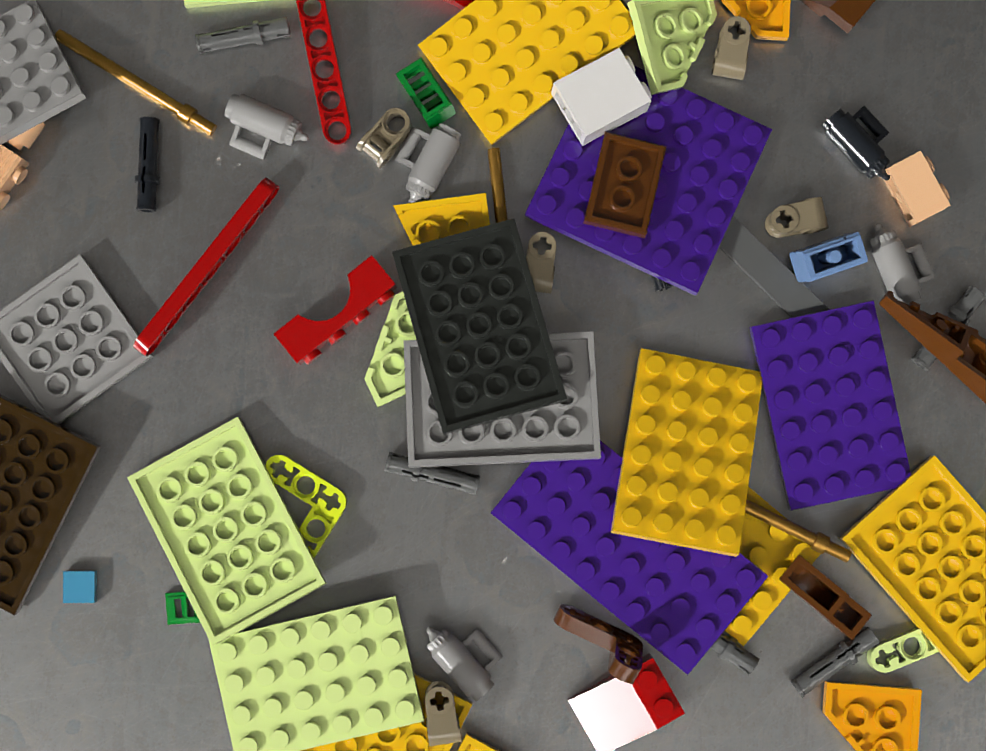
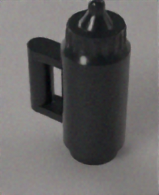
(857, 143)

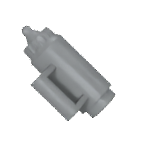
(262, 120)
(432, 161)
(896, 267)
(460, 663)

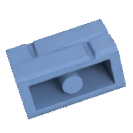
(828, 257)

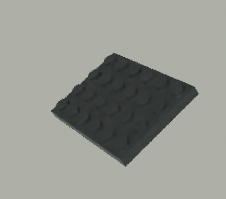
(479, 326)

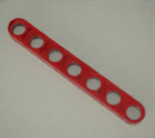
(323, 85)
(206, 267)

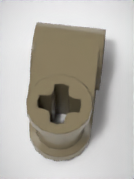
(731, 54)
(384, 138)
(801, 218)
(542, 266)
(441, 718)

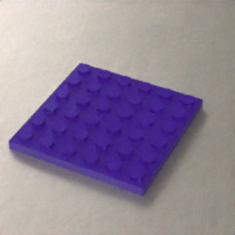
(696, 196)

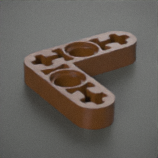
(624, 648)

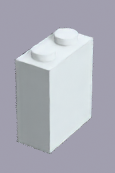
(601, 96)

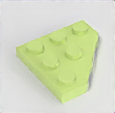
(670, 38)
(387, 370)

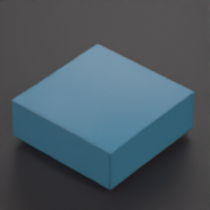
(80, 586)

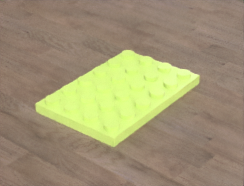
(226, 531)
(318, 679)

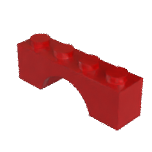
(306, 337)

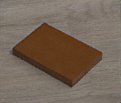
(625, 185)

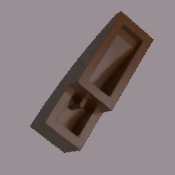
(825, 597)

